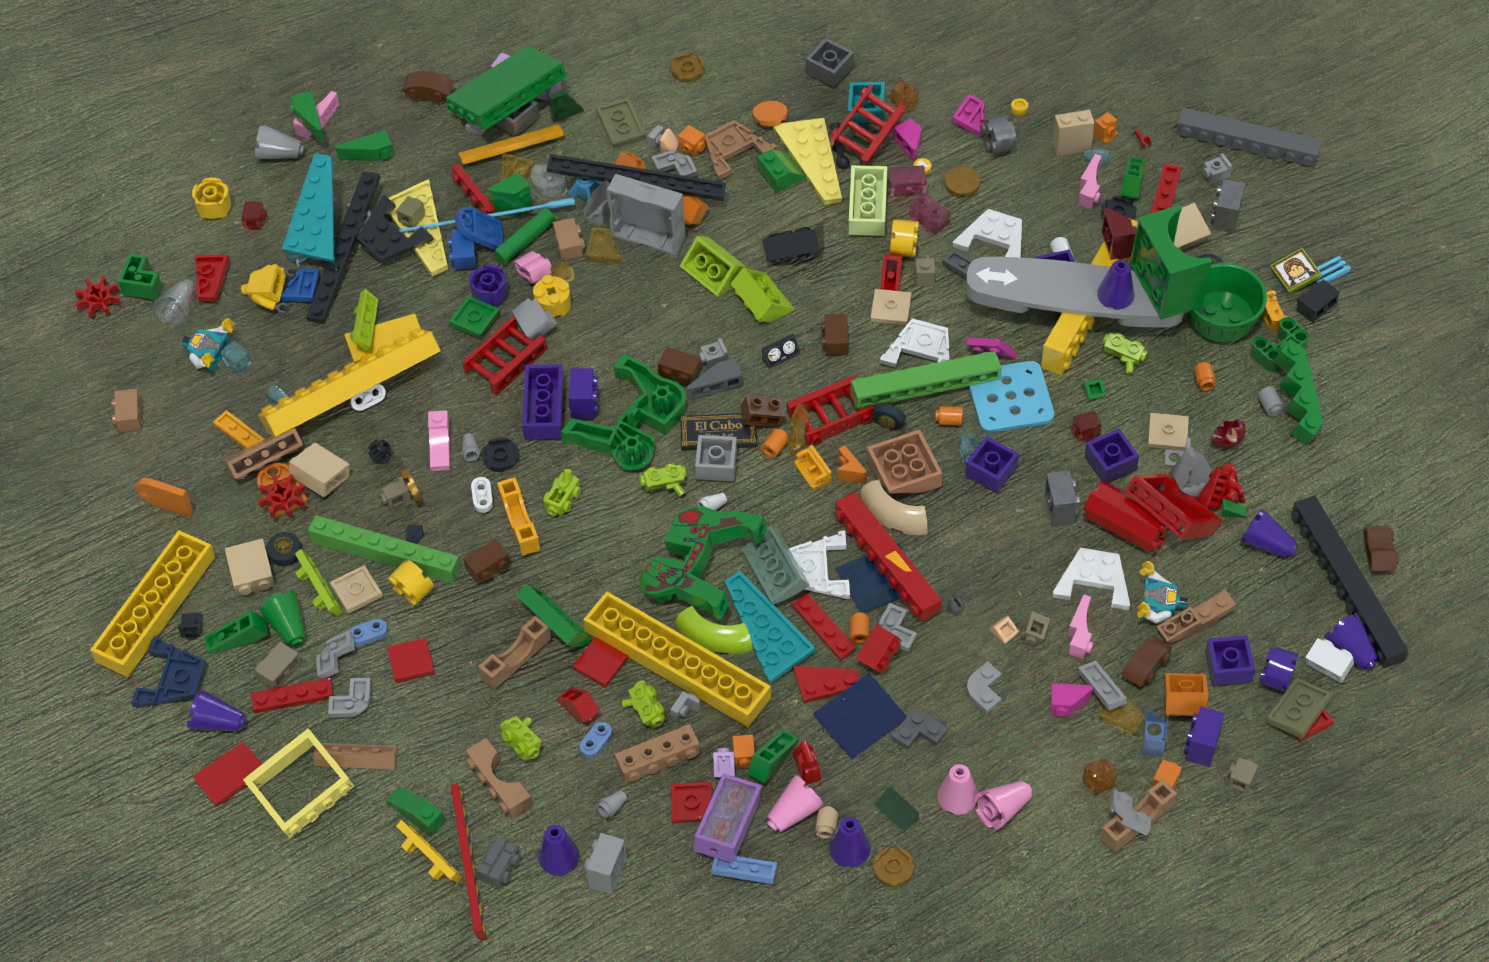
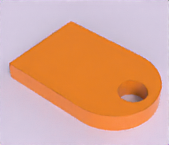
(282, 476)
(164, 496)

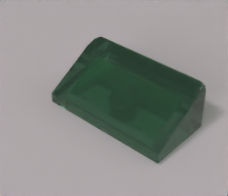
(897, 809)

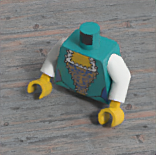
(207, 344)
(1158, 597)

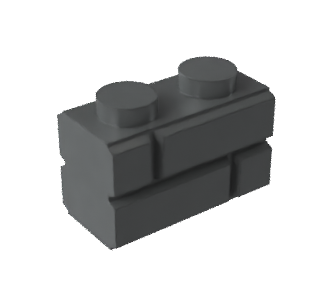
(498, 863)

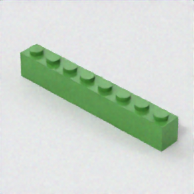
(925, 379)
(383, 548)

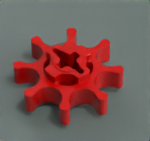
(97, 296)
(288, 492)

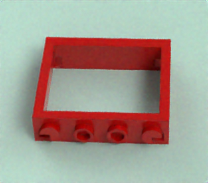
(1173, 506)

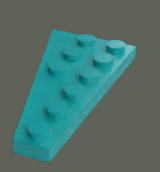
(313, 220)
(772, 635)

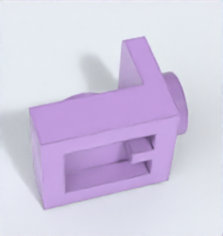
(723, 762)

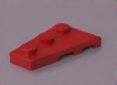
(210, 276)
(823, 683)

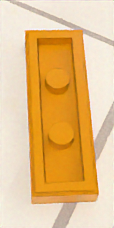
(237, 430)

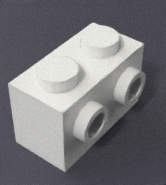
(1330, 660)

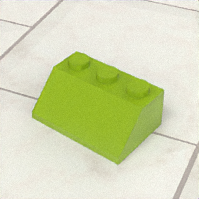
(711, 265)
(761, 295)

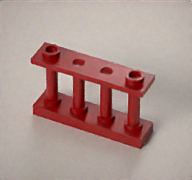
(875, 140)
(511, 370)
(823, 396)

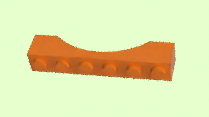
(693, 207)

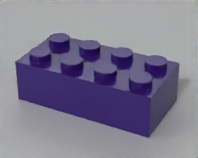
(543, 401)

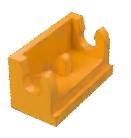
(1272, 312)
(813, 468)

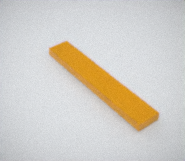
(510, 144)

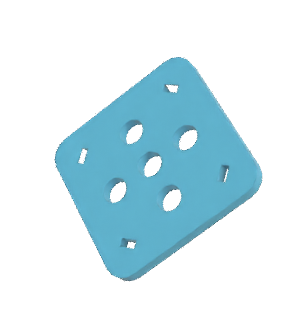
(997, 416)

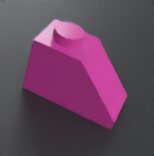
(908, 137)
(1068, 698)

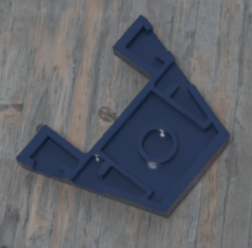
(179, 677)

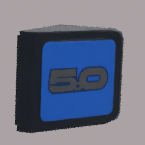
(414, 533)

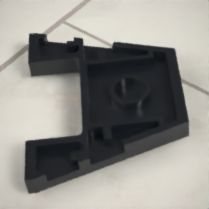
(383, 238)

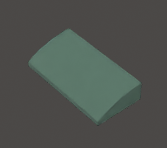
(775, 566)

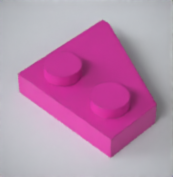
(970, 114)
(982, 345)

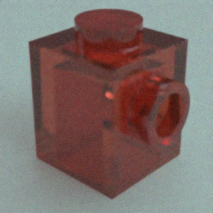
(253, 215)
(1086, 426)

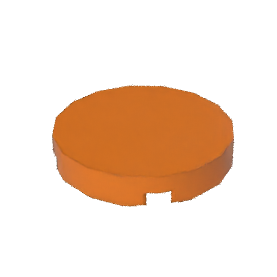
(770, 113)

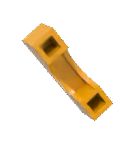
(517, 516)

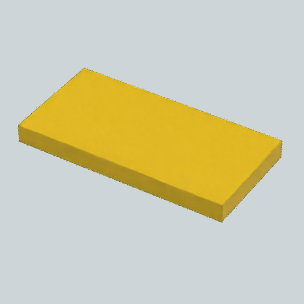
(383, 335)

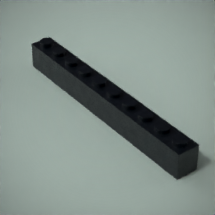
(1349, 580)

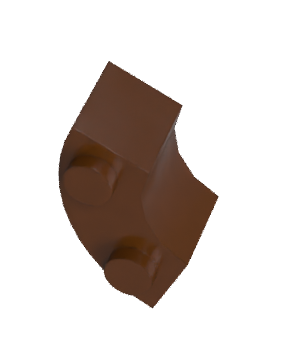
(427, 86)
(1379, 548)
(1147, 661)

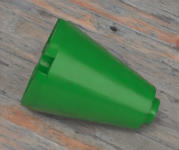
(285, 617)

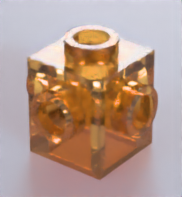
(905, 94)
(1099, 775)

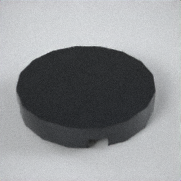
(1120, 205)
(500, 455)

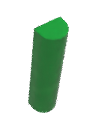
(524, 236)

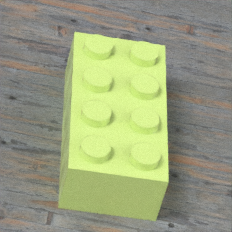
(867, 200)

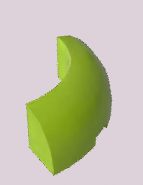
(713, 637)

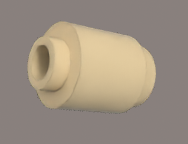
(826, 822)

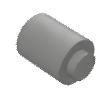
(1271, 401)

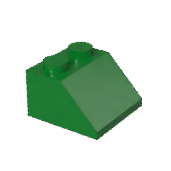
(779, 170)
(511, 195)

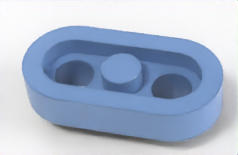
(368, 632)
(597, 739)

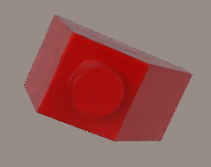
(891, 272)
(578, 704)

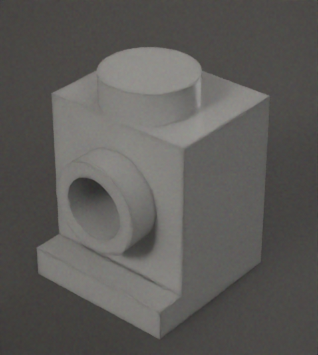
(1217, 169)
(713, 353)

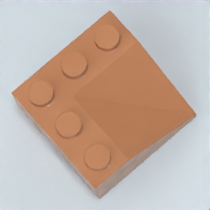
(905, 464)

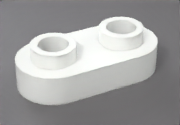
(367, 398)
(482, 496)

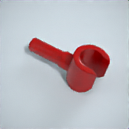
(1143, 139)

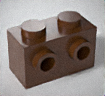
(835, 334)
(679, 366)
(762, 411)
(487, 561)

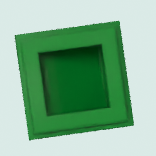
(1094, 389)

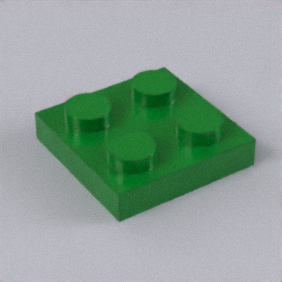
(474, 317)

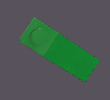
(306, 113)
(367, 148)
(1133, 177)
(237, 633)
(771, 756)
(417, 811)

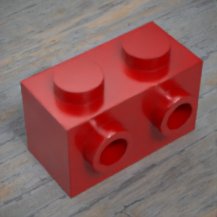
(879, 649)

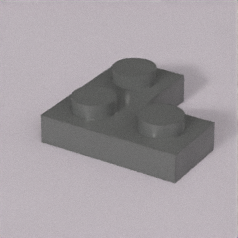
(917, 725)

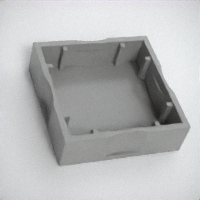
(646, 214)

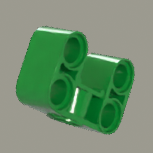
(1265, 351)

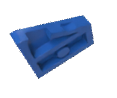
(302, 287)

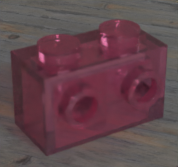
(907, 180)
(929, 213)

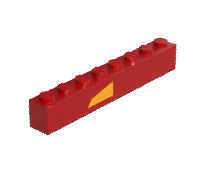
(887, 557)

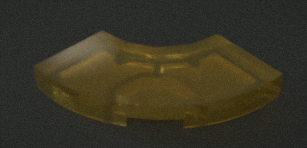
(798, 422)

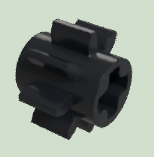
(379, 450)

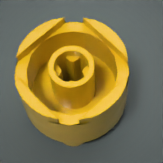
(212, 198)
(904, 238)
(553, 295)
(411, 582)

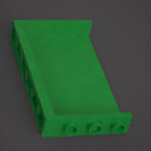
(506, 87)

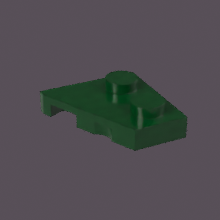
(563, 105)

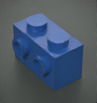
(462, 251)

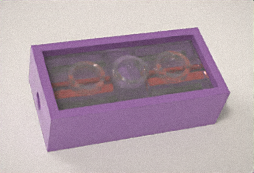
(727, 818)

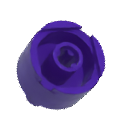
(489, 285)
(1279, 669)

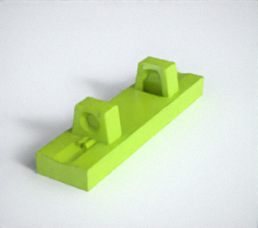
(365, 320)
(325, 596)

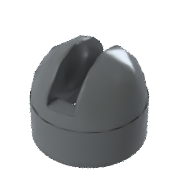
(952, 606)

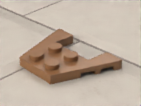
(730, 141)

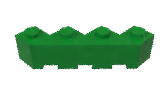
(1300, 385)

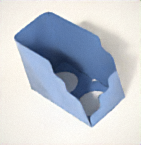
(1154, 744)

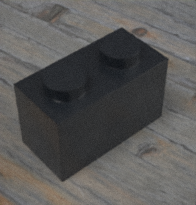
(1317, 300)

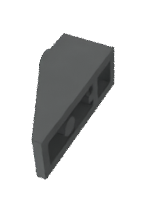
(717, 379)

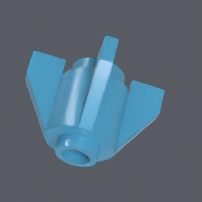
(583, 188)

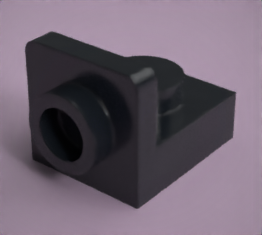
(190, 625)

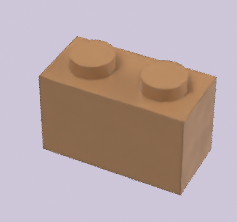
(568, 239)
(127, 410)

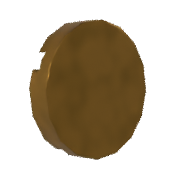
(687, 67)
(962, 181)
(411, 486)
(893, 867)

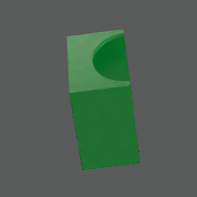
(1168, 276)

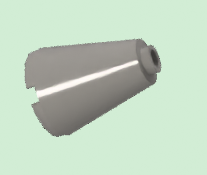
(276, 145)

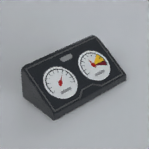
(780, 351)

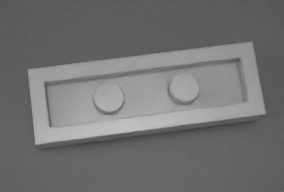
(1102, 685)

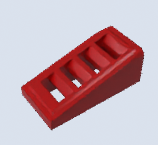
(1215, 488)

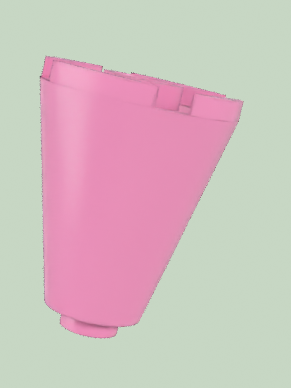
(957, 791)
(1001, 803)
(793, 805)

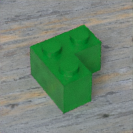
(138, 279)

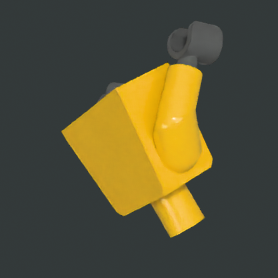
(267, 285)

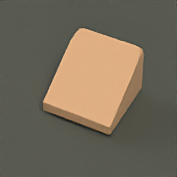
(668, 141)
(1004, 629)

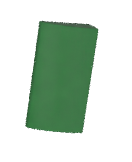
(553, 616)

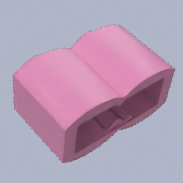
(532, 267)

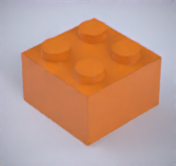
(1185, 693)

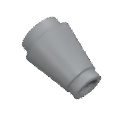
(470, 449)
(609, 805)

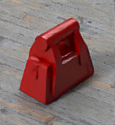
(807, 763)

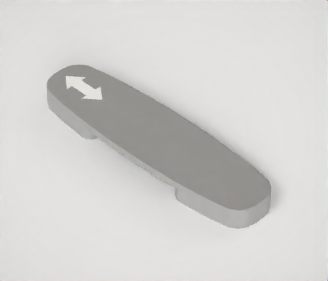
(1054, 286)

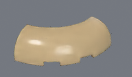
(892, 513)

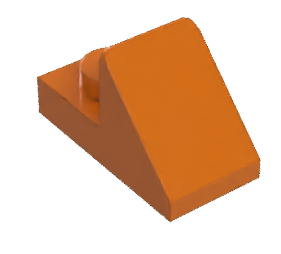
(850, 468)

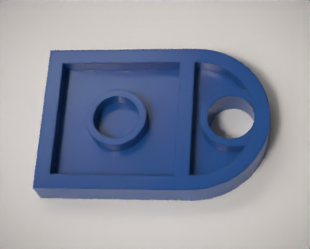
(479, 227)

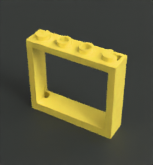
(282, 760)

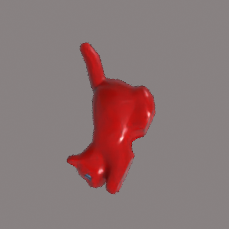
(1233, 490)

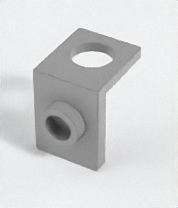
(1168, 452)

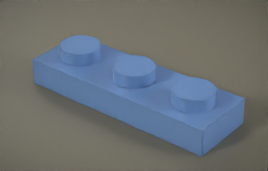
(746, 869)

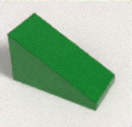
(1232, 509)

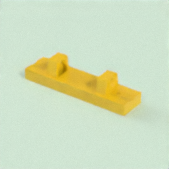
(415, 840)

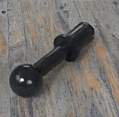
(842, 161)

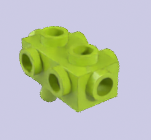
(1127, 351)
(668, 477)
(562, 493)
(645, 702)
(520, 737)

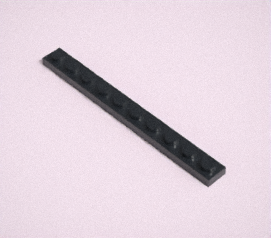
(605, 172)
(343, 247)

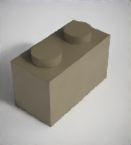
(277, 666)

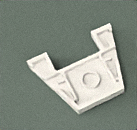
(995, 229)
(919, 340)
(813, 563)
(1095, 570)

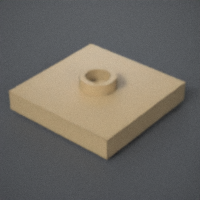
(891, 307)
(1167, 431)
(356, 589)

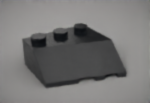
(794, 243)

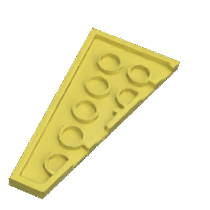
(811, 151)
(431, 253)

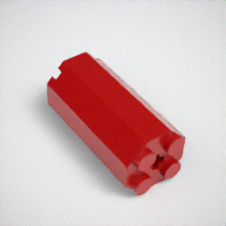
(1125, 517)

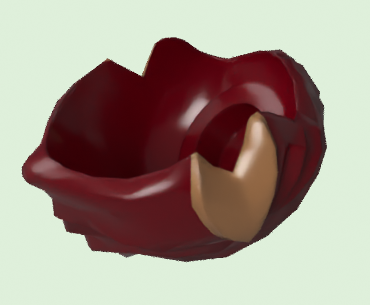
(1229, 435)

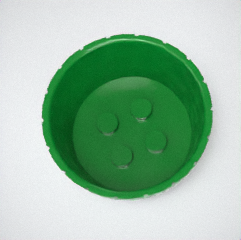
(1230, 303)

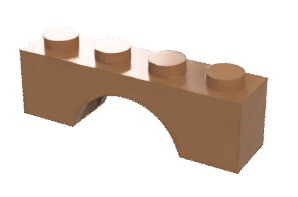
(502, 666)
(511, 796)
(1154, 804)

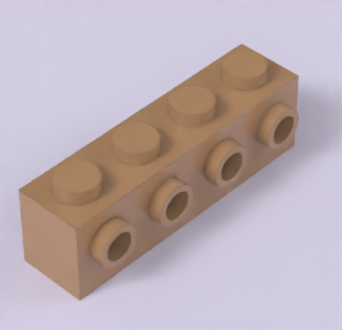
(261, 453)
(657, 753)

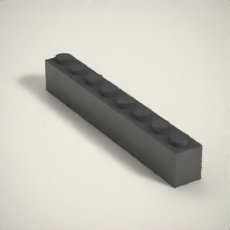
(1249, 137)

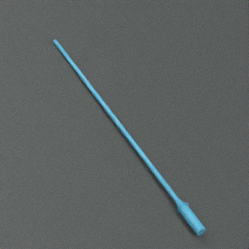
(553, 204)

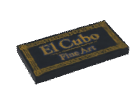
(716, 425)

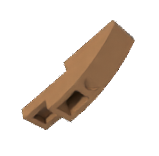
(1197, 619)

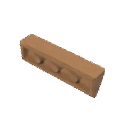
(358, 756)

